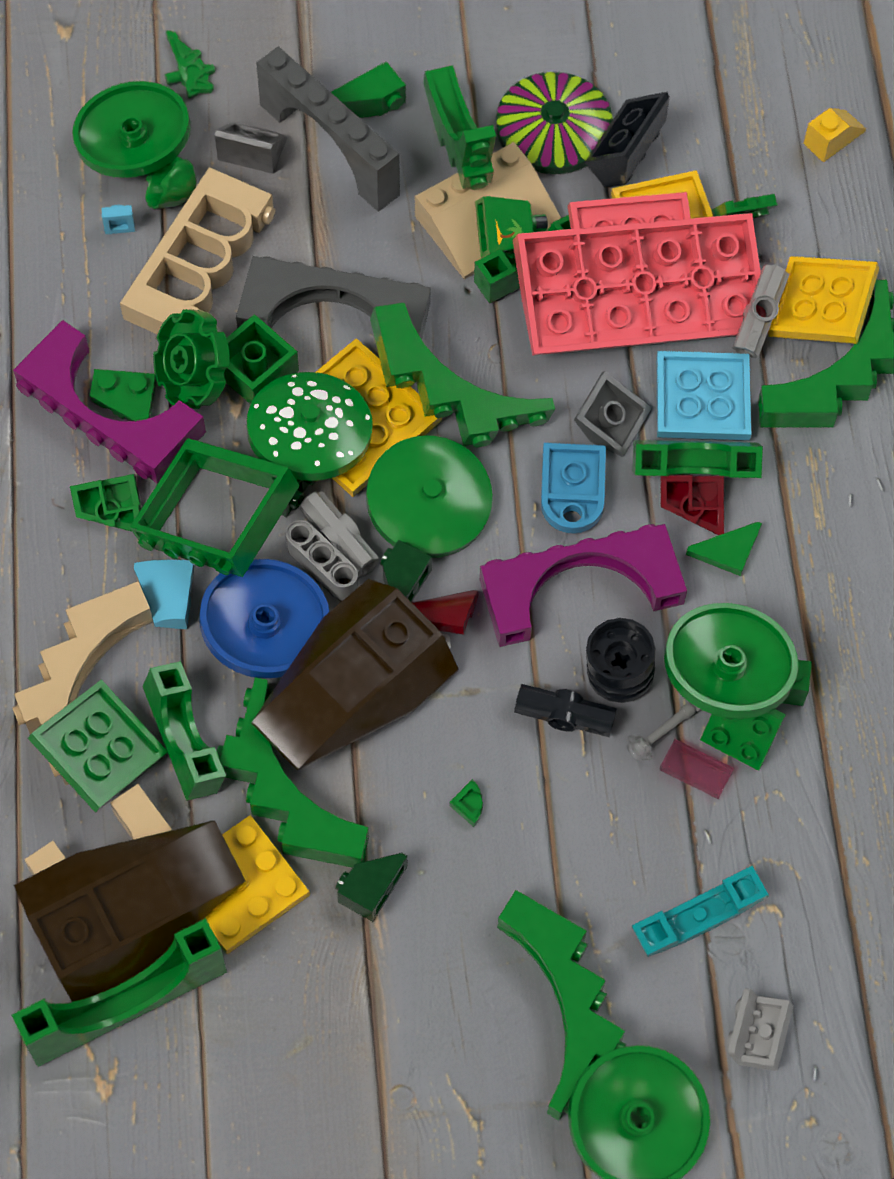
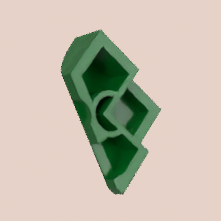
(108, 501)

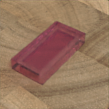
(696, 769)

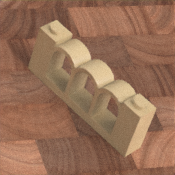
(219, 195)

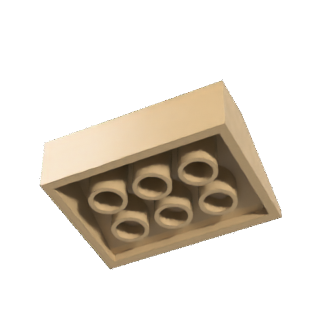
(450, 211)

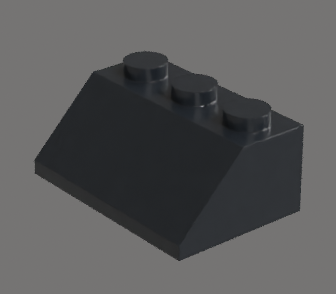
(628, 138)

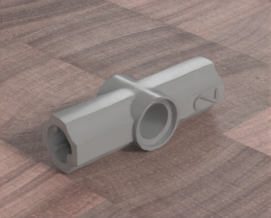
(767, 295)
(339, 531)

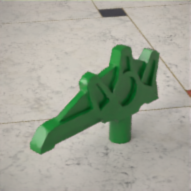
(191, 69)

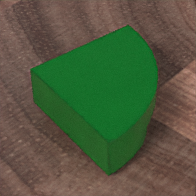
(468, 803)

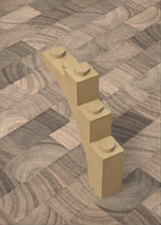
(92, 632)

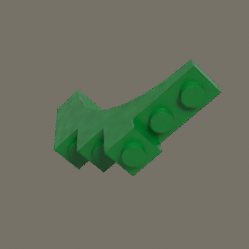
(466, 145)
(441, 391)
(819, 398)
(309, 829)
(554, 946)

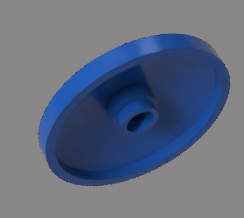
(261, 618)

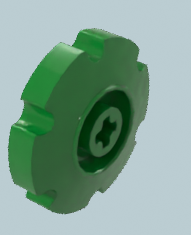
(191, 358)

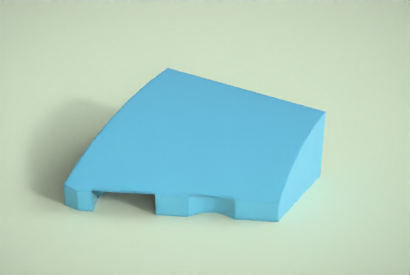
(167, 590)

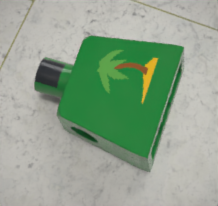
(502, 220)

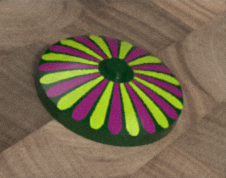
(553, 120)

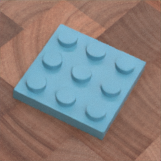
(703, 395)

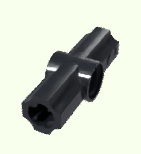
(565, 710)

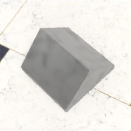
(249, 146)

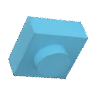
(118, 219)

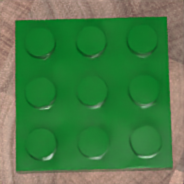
(97, 745)

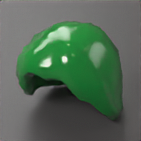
(171, 184)

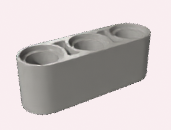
(317, 547)

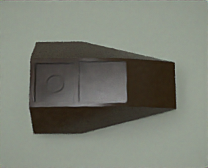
(355, 674)
(120, 904)

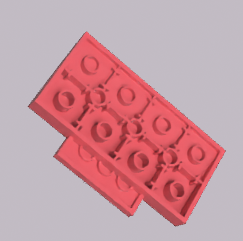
(636, 275)

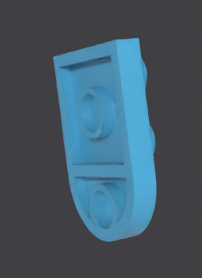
(573, 482)

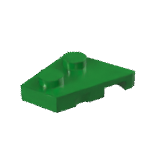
(758, 206)
(124, 393)

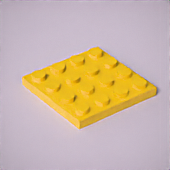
(394, 410)

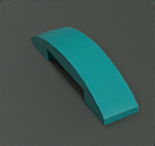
(701, 913)

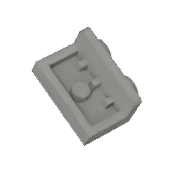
(759, 1030)

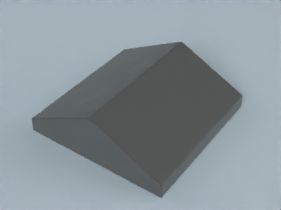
(611, 415)

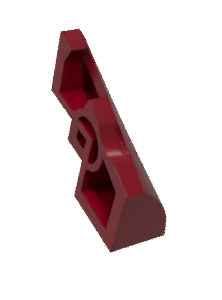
(695, 499)
(449, 612)

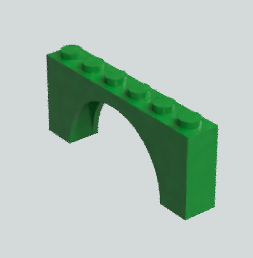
(59, 1028)

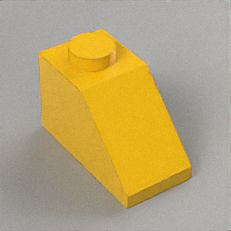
(831, 132)

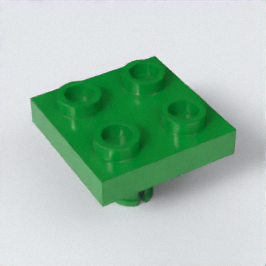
(744, 738)

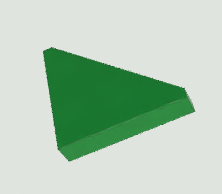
(727, 550)

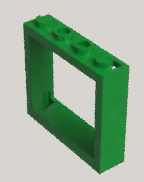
(176, 480)

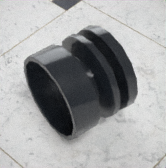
(624, 644)

